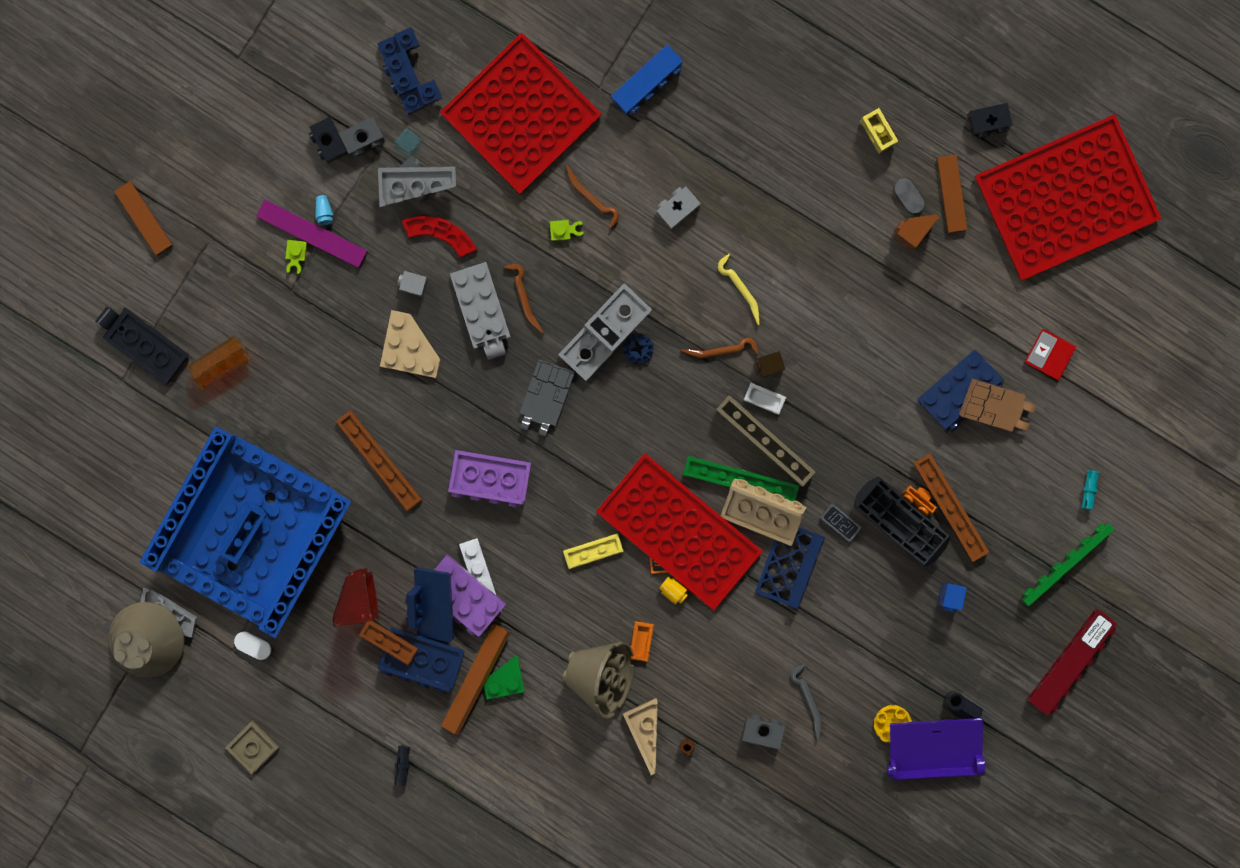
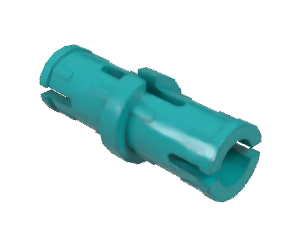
(1090, 490)

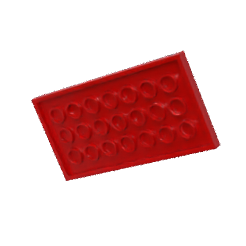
(679, 531)

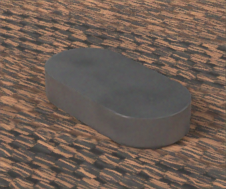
(908, 196)

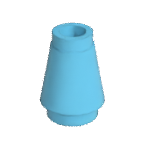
(323, 211)

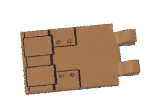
(995, 406)

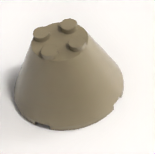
(146, 639)
(601, 676)

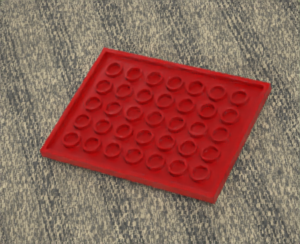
(1067, 197)

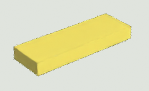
(593, 551)

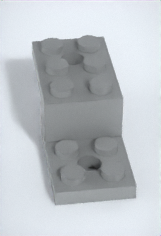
(605, 332)

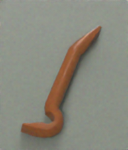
(593, 200)
(522, 295)
(723, 350)

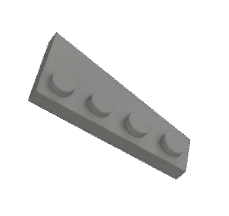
(411, 182)

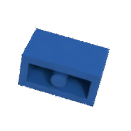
(951, 597)

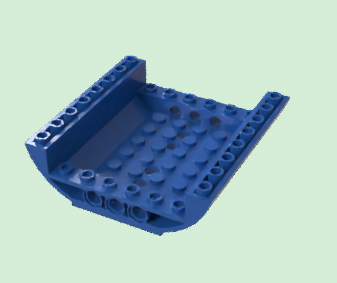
(280, 551)

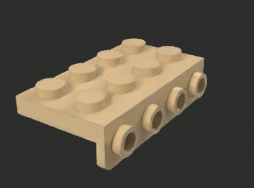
(763, 511)

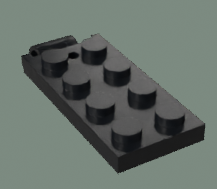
(142, 343)

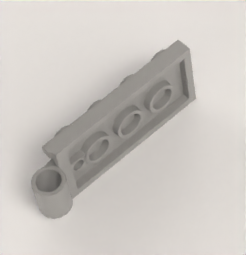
(481, 309)

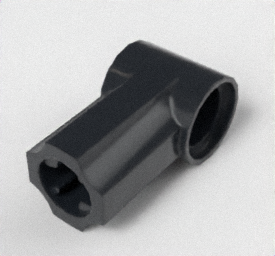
(964, 706)

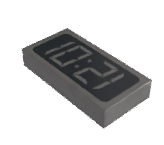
(840, 522)

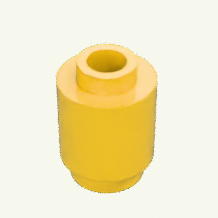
(673, 590)

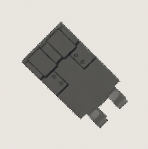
(546, 396)

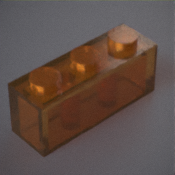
(218, 362)

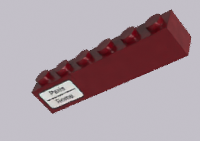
(1072, 661)

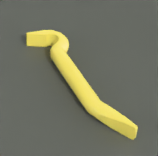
(741, 287)

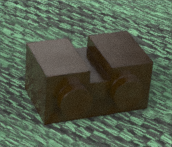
(769, 365)

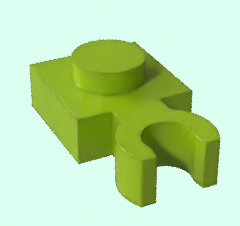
(561, 230)
(295, 252)

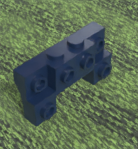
(404, 78)

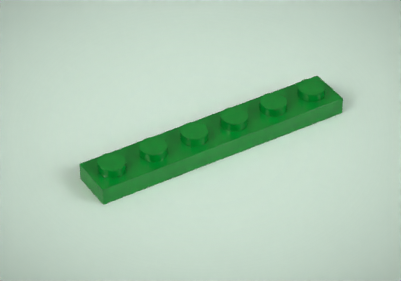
(725, 475)
(1072, 558)

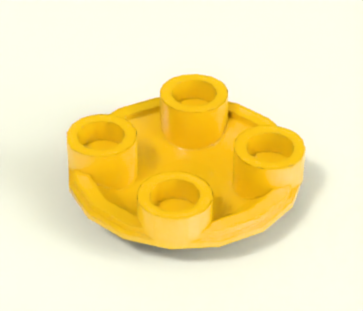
(888, 715)

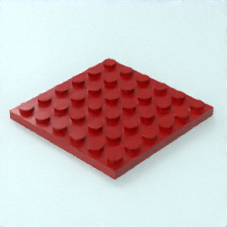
(520, 113)

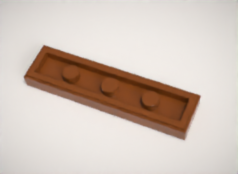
(952, 193)
(143, 218)

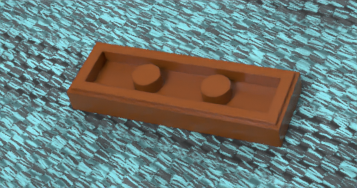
(388, 642)

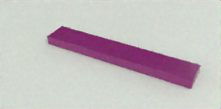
(311, 233)

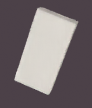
(764, 398)

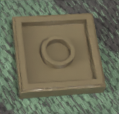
(252, 747)

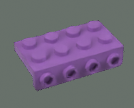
(489, 478)
(471, 600)

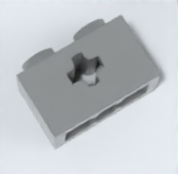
(688, 205)

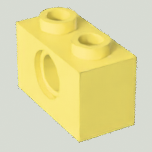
(879, 130)

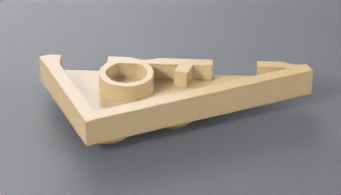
(643, 726)

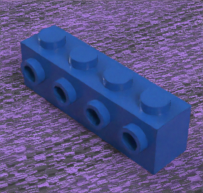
(646, 80)

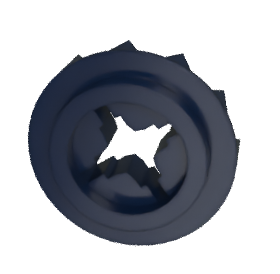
(633, 356)

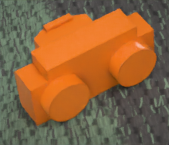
(919, 500)

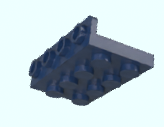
(947, 395)
(432, 664)

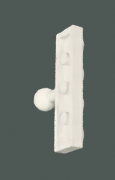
(475, 562)

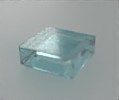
(408, 140)

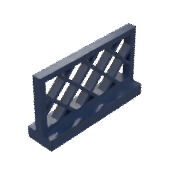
(803, 575)

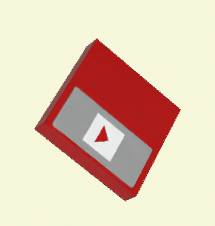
(1050, 354)

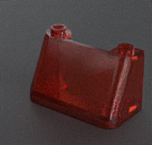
(357, 599)

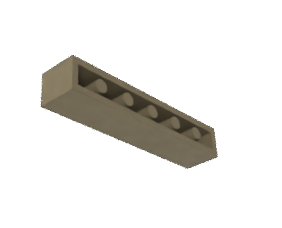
(765, 441)

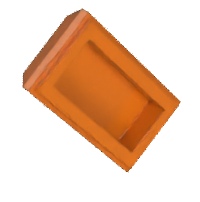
(641, 641)

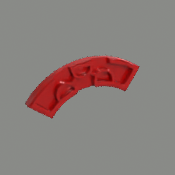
(440, 229)

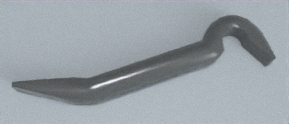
(808, 697)

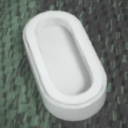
(252, 645)

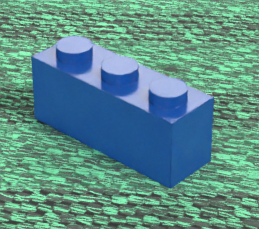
(241, 531)

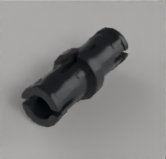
(402, 765)

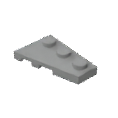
(185, 619)

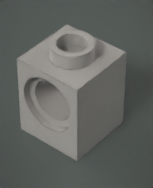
(412, 283)

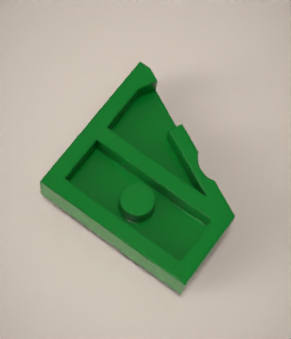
(505, 680)

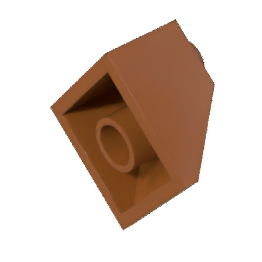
(913, 230)

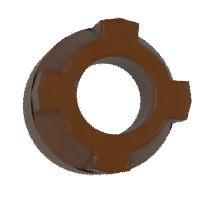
(686, 741)

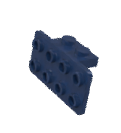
(431, 605)

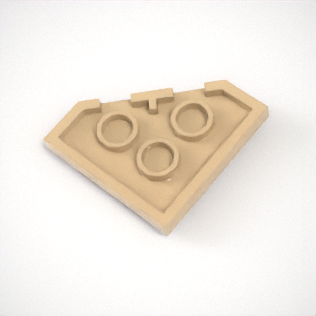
(408, 348)

